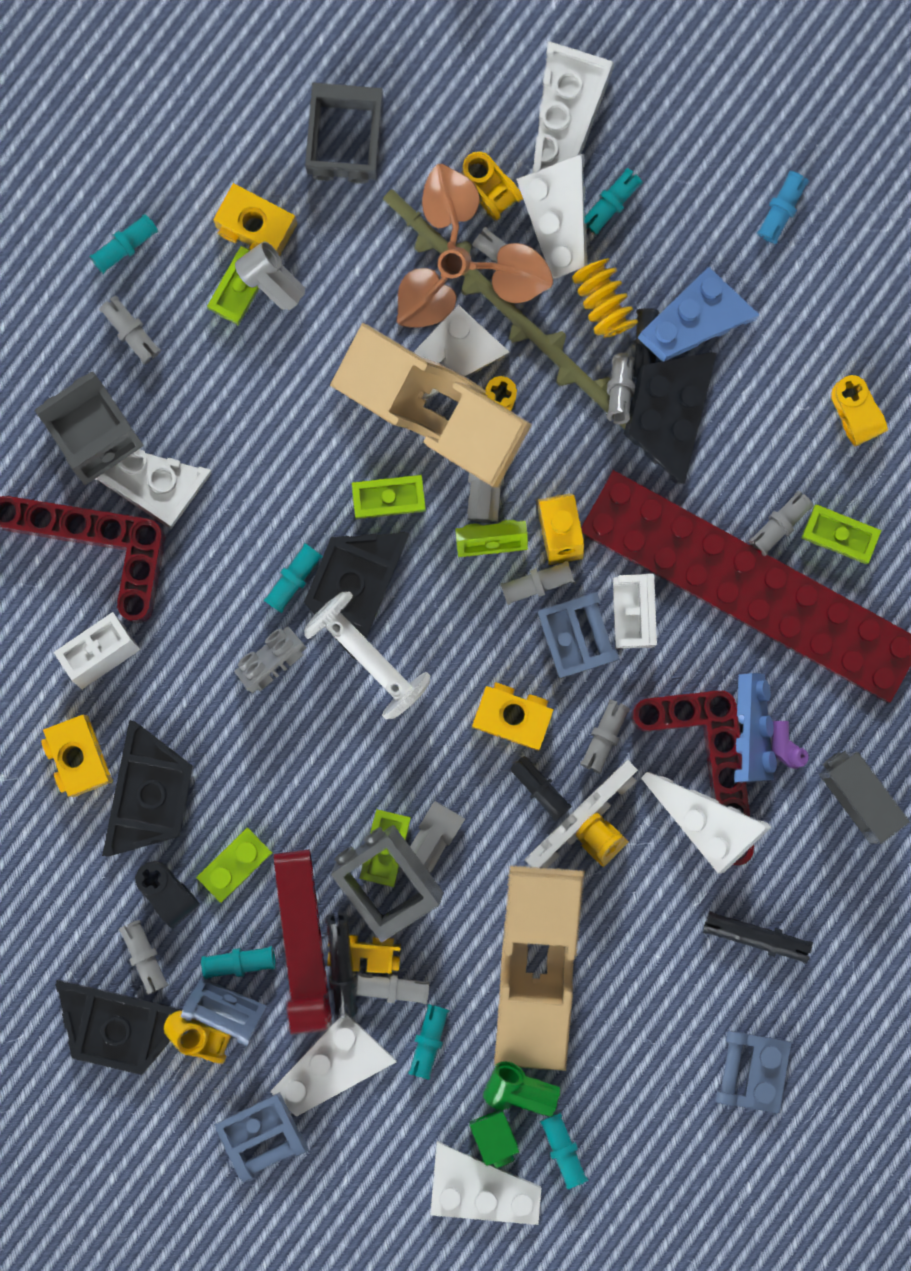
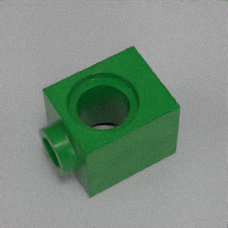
(494, 1138)

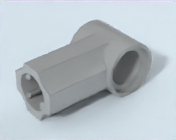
(264, 269)
(483, 501)
(435, 833)

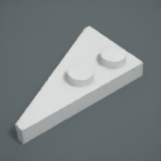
(716, 830)

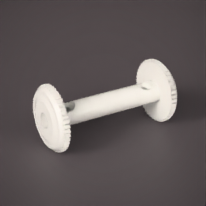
(367, 656)

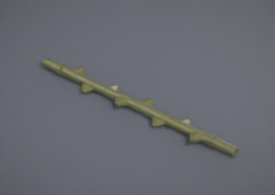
(522, 327)

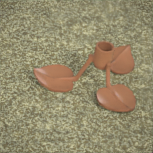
(424, 296)

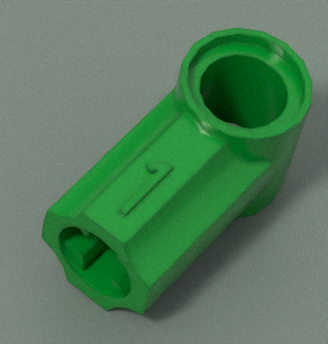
(511, 1087)

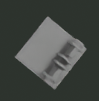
(256, 667)

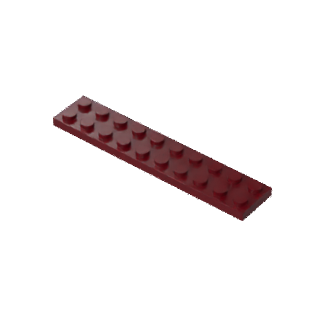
(750, 586)

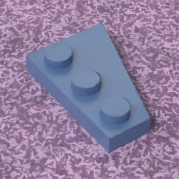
(696, 315)
(755, 741)

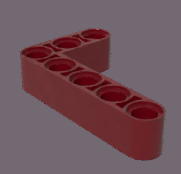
(94, 535)
(712, 726)
(309, 1001)

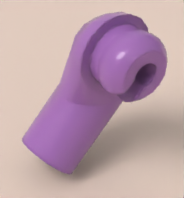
(785, 749)

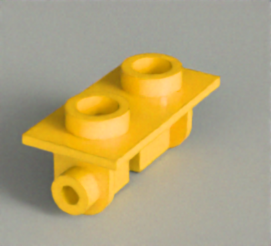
(378, 955)

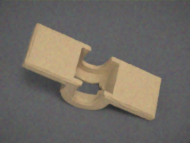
(392, 383)
(535, 1011)

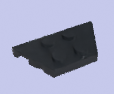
(669, 410)
(359, 567)
(148, 793)
(113, 1027)

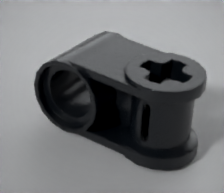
(171, 899)

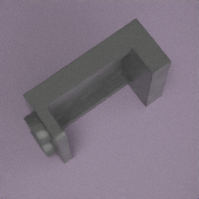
(88, 427)

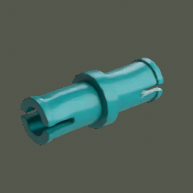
(612, 201)
(123, 243)
(293, 578)
(238, 962)
(428, 1041)
(564, 1151)

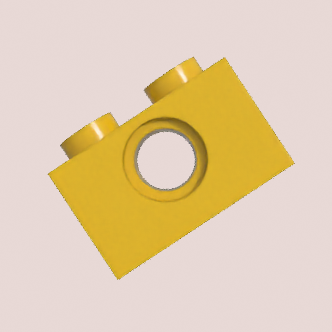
(244, 205)
(527, 733)
(92, 771)

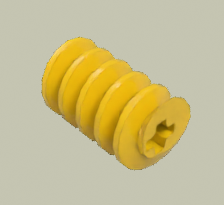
(603, 299)

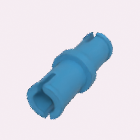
(783, 207)

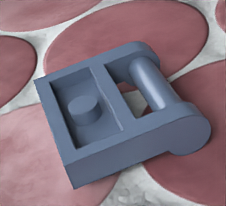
(566, 639)
(224, 1010)
(764, 1076)
(255, 1126)

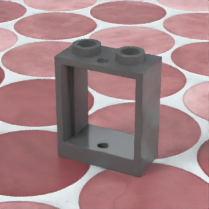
(344, 98)
(863, 796)
(407, 912)

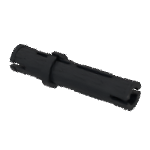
(758, 937)
(343, 978)

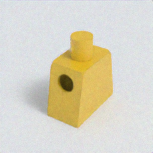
(561, 528)

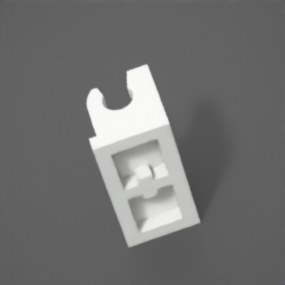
(634, 611)
(96, 651)

